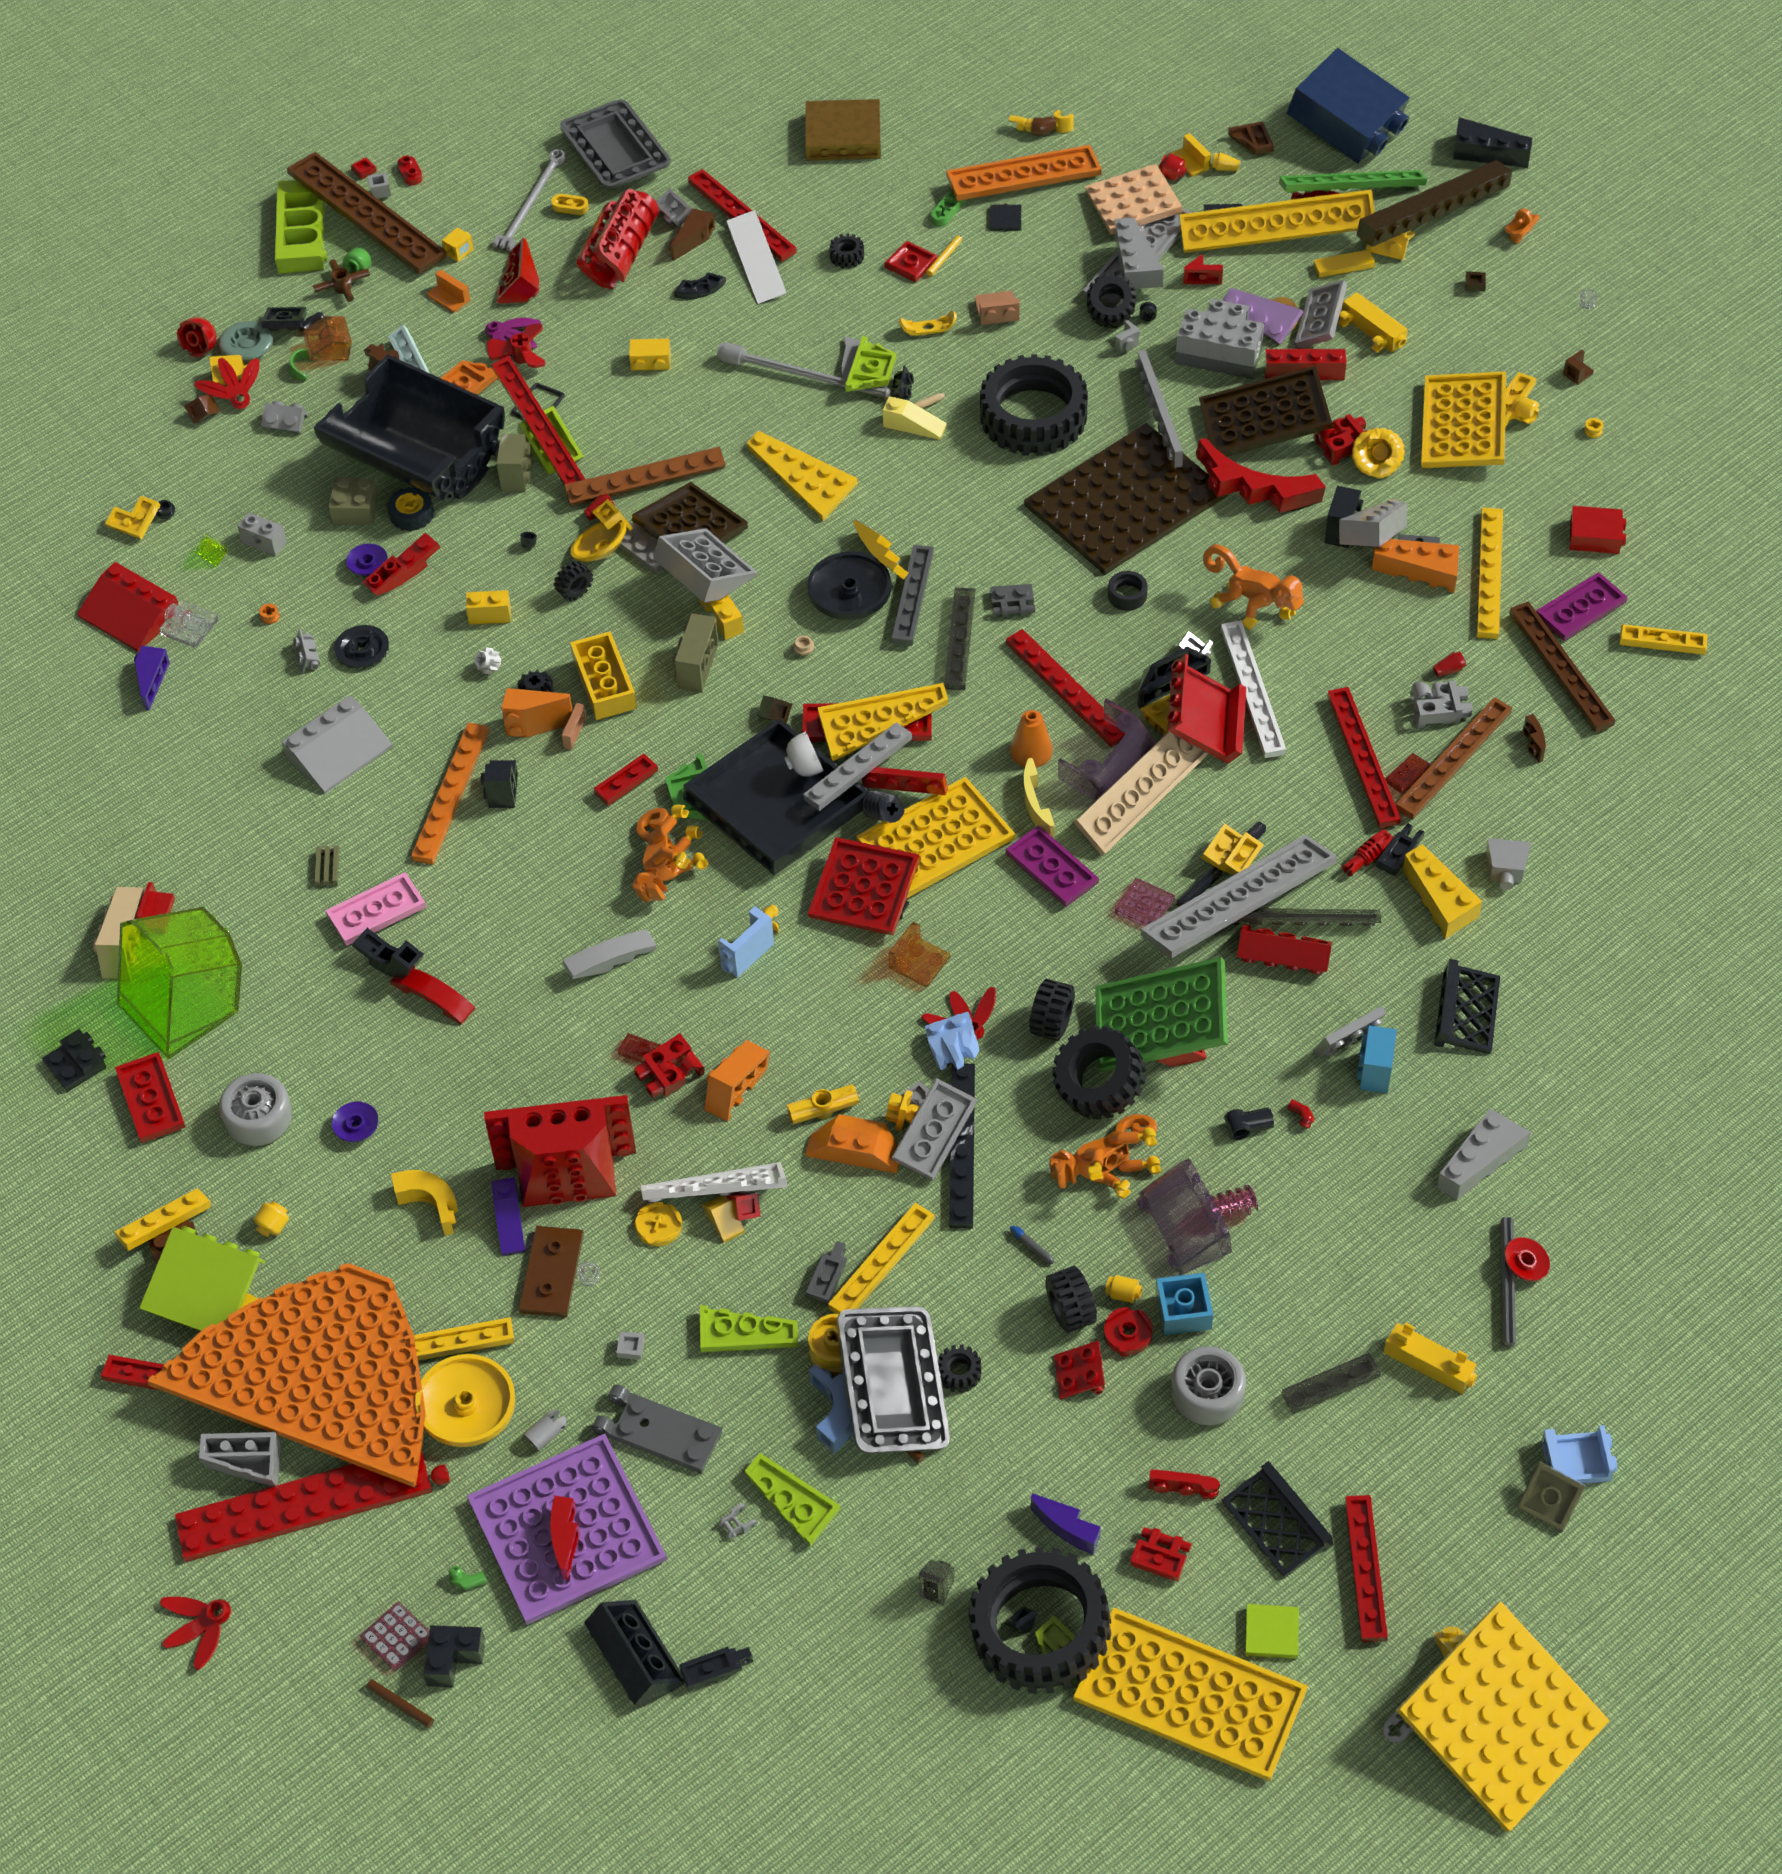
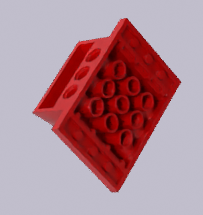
(562, 1147)

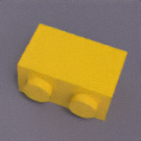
(650, 354)
(488, 607)

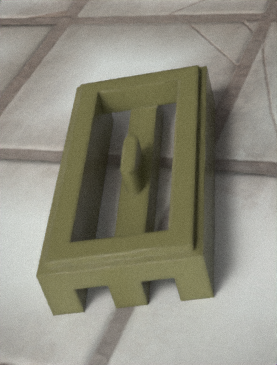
(327, 852)

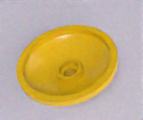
(598, 542)

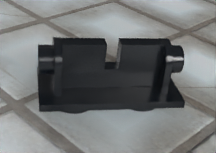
(902, 384)

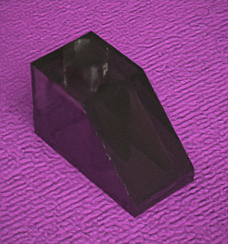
(936, 1581)

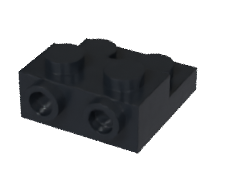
(75, 1060)

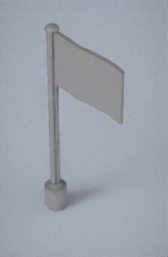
(737, 355)

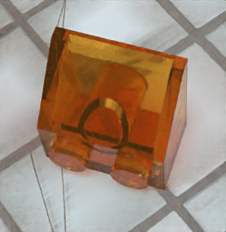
(328, 339)

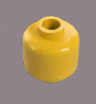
(271, 1219)

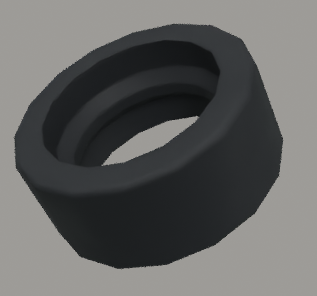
(1127, 602)

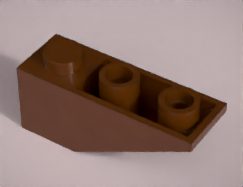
(694, 232)

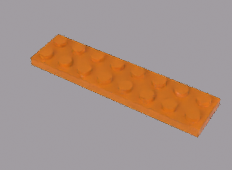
(1023, 172)

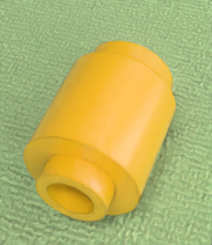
(1123, 1289)

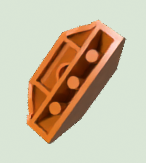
(854, 1143)

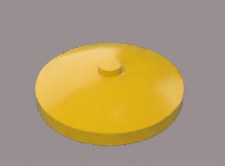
(466, 1400)

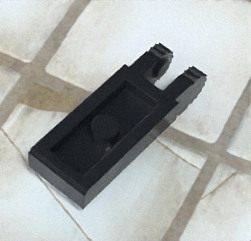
(1394, 855)

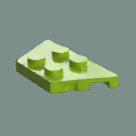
(871, 366)

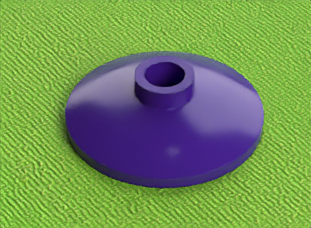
(366, 558)
(355, 1114)

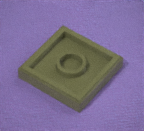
(1551, 1496)

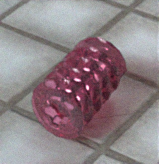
(1236, 1202)

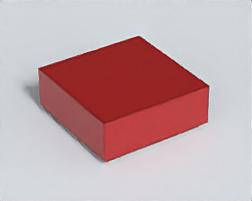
(363, 168)

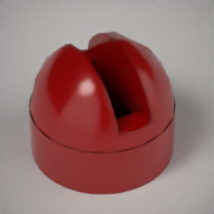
(440, 1475)

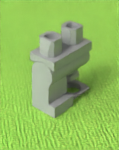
(1441, 703)

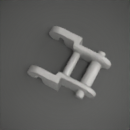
(740, 1527)

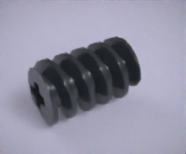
(882, 806)

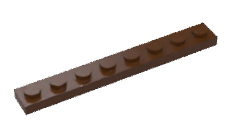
(1562, 667)

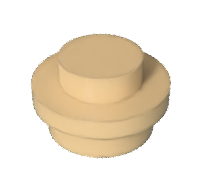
(803, 645)

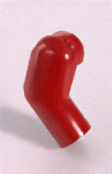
(1304, 1112)

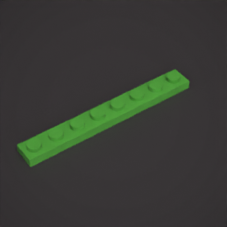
(1348, 181)

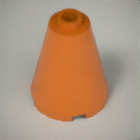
(1031, 740)

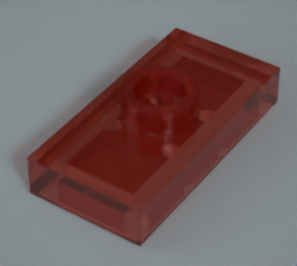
(1407, 773)
(635, 1047)

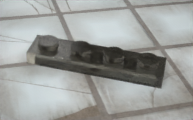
(1331, 1383)

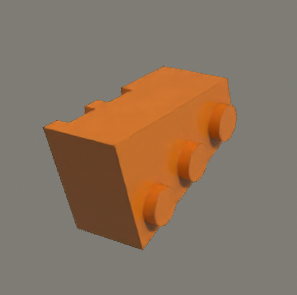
(733, 1077)

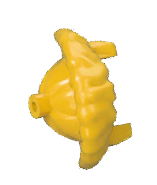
(1378, 452)

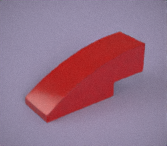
(564, 1533)

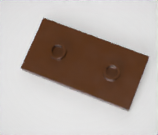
(551, 1271)

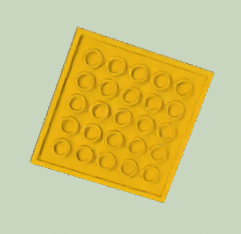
(1503, 1716)

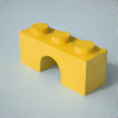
(727, 616)

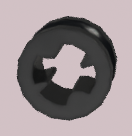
(1147, 311)

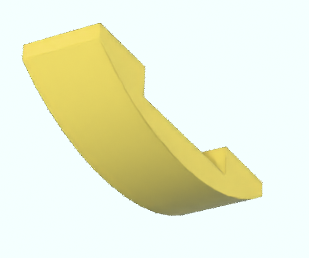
(1039, 817)

